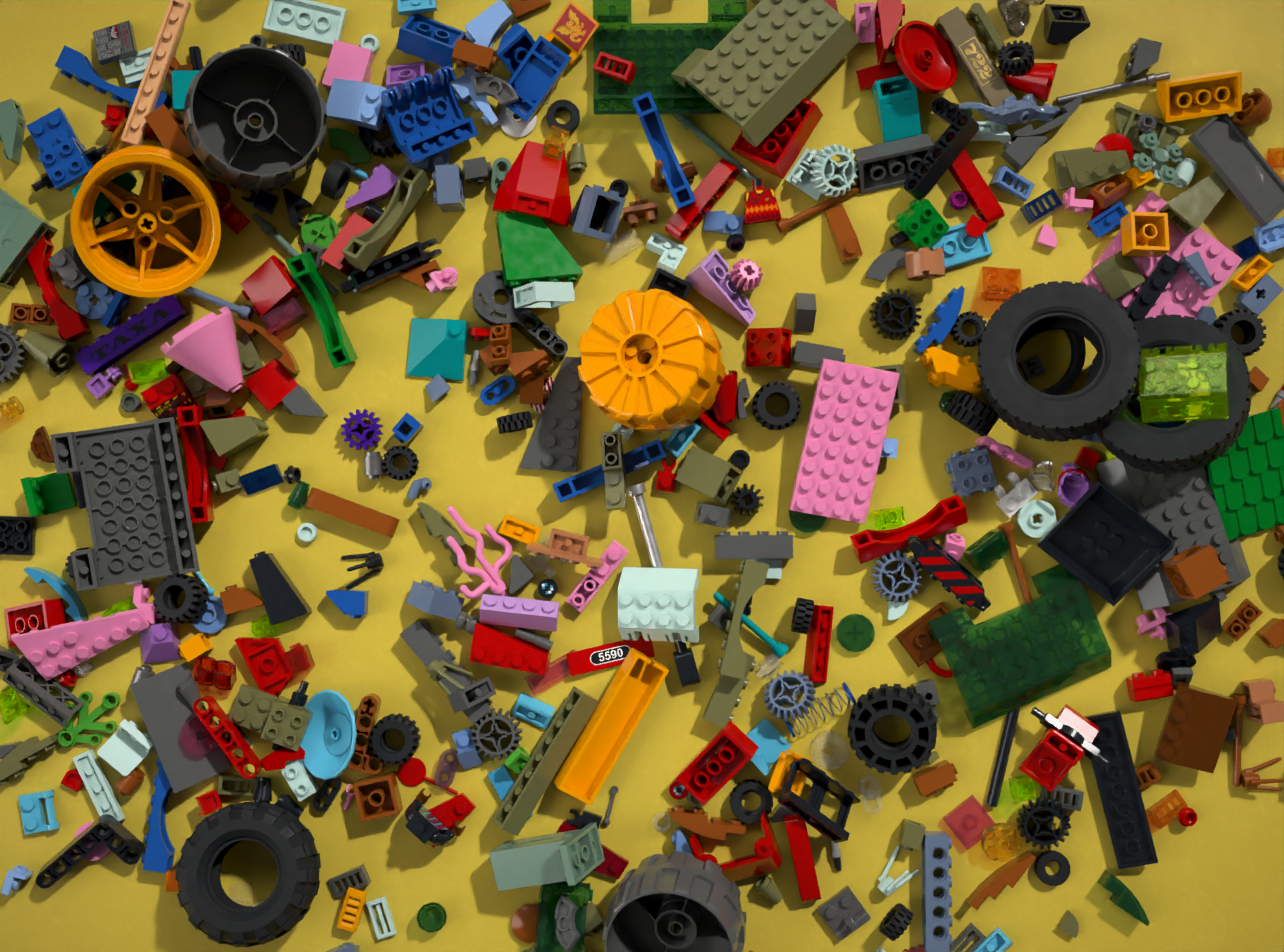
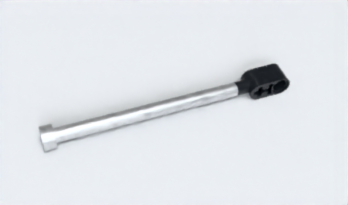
(683, 656)

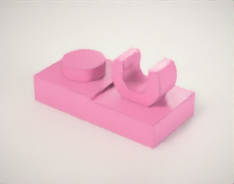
(865, 22)

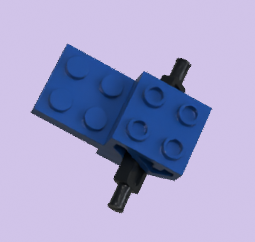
(61, 151)

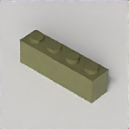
(727, 696)

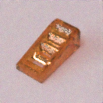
(1157, 807)

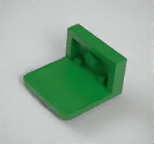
(921, 223)

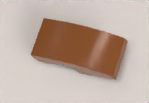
(30, 314)
(501, 344)
(1240, 619)

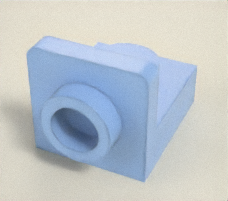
(14, 878)

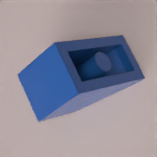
(350, 601)

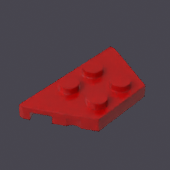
(266, 662)

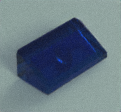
(261, 479)

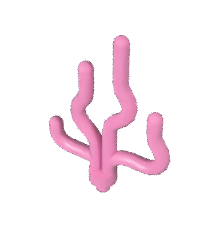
(491, 578)

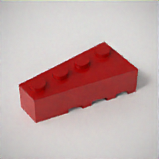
(502, 650)

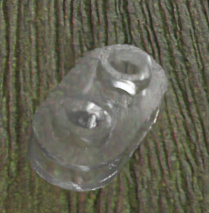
(870, 793)

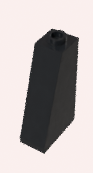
(277, 590)

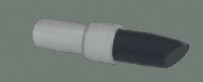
(836, 854)

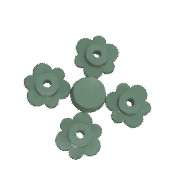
(1159, 156)

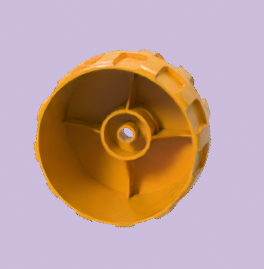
(677, 380)

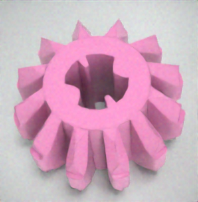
(746, 274)

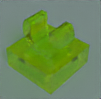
(261, 626)

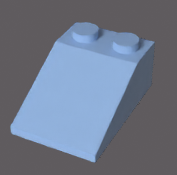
(356, 103)

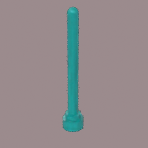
(778, 648)

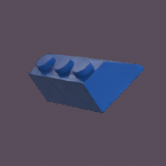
(429, 39)

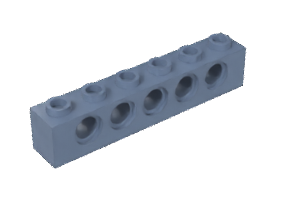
(930, 941)

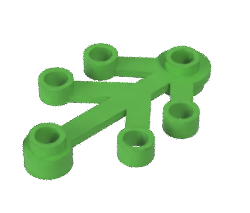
(86, 721)

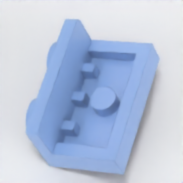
(1270, 236)

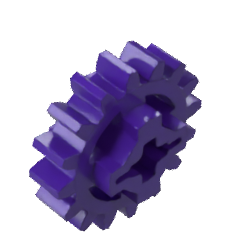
(360, 421)

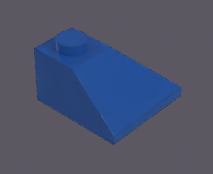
(514, 47)

